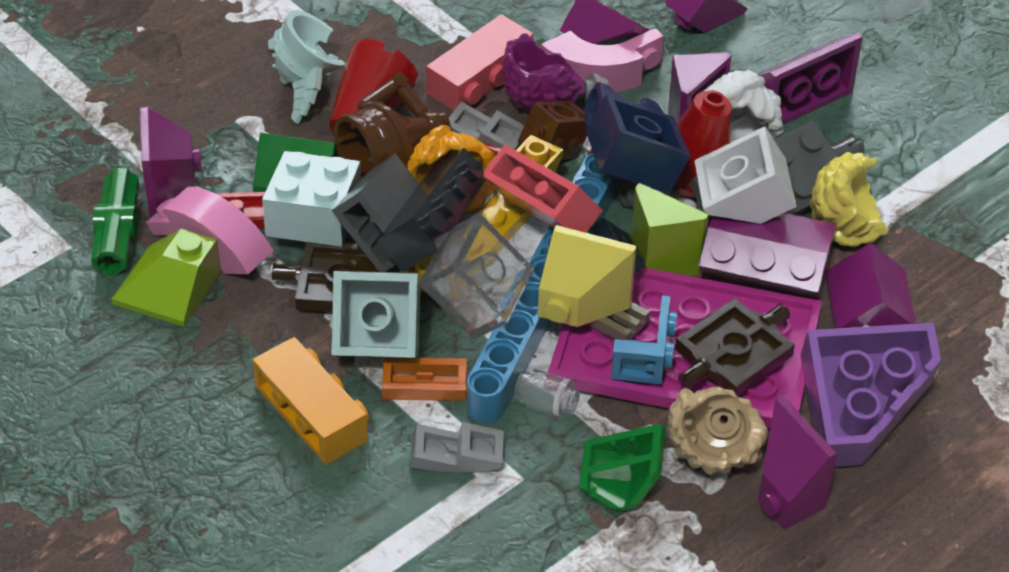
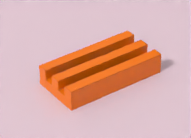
(424, 385)

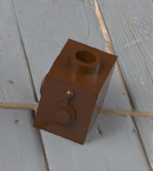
(558, 124)

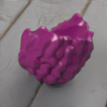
(538, 76)

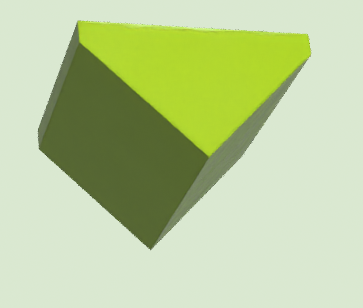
(668, 232)

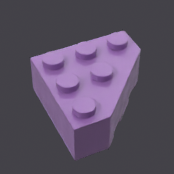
(866, 382)

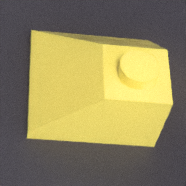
(585, 277)

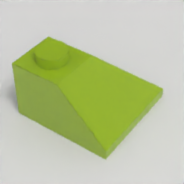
(171, 277)

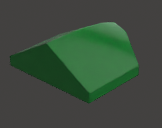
(622, 466)

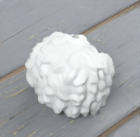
(751, 103)

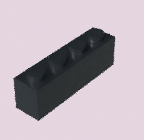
(433, 210)

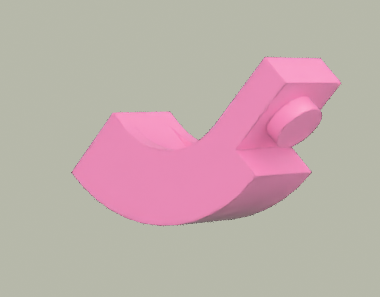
(618, 63)
(206, 213)

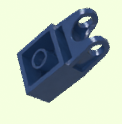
(634, 139)

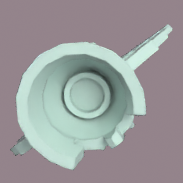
(302, 59)

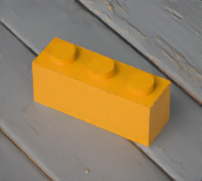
(311, 400)

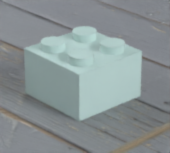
(303, 197)
(376, 314)

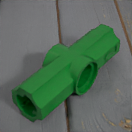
(115, 222)

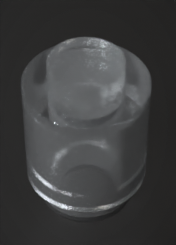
(546, 394)

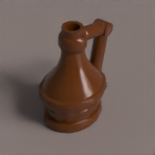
(381, 132)

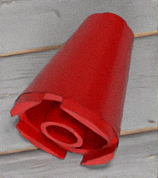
(366, 70)
(704, 129)

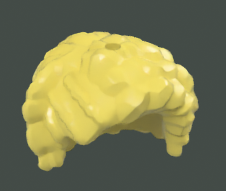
(844, 199)

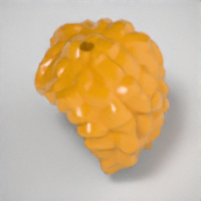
(440, 145)

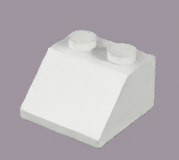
(746, 180)

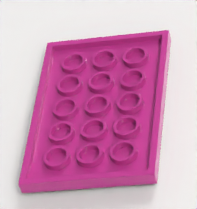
(588, 353)

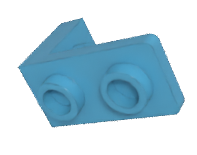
(645, 360)

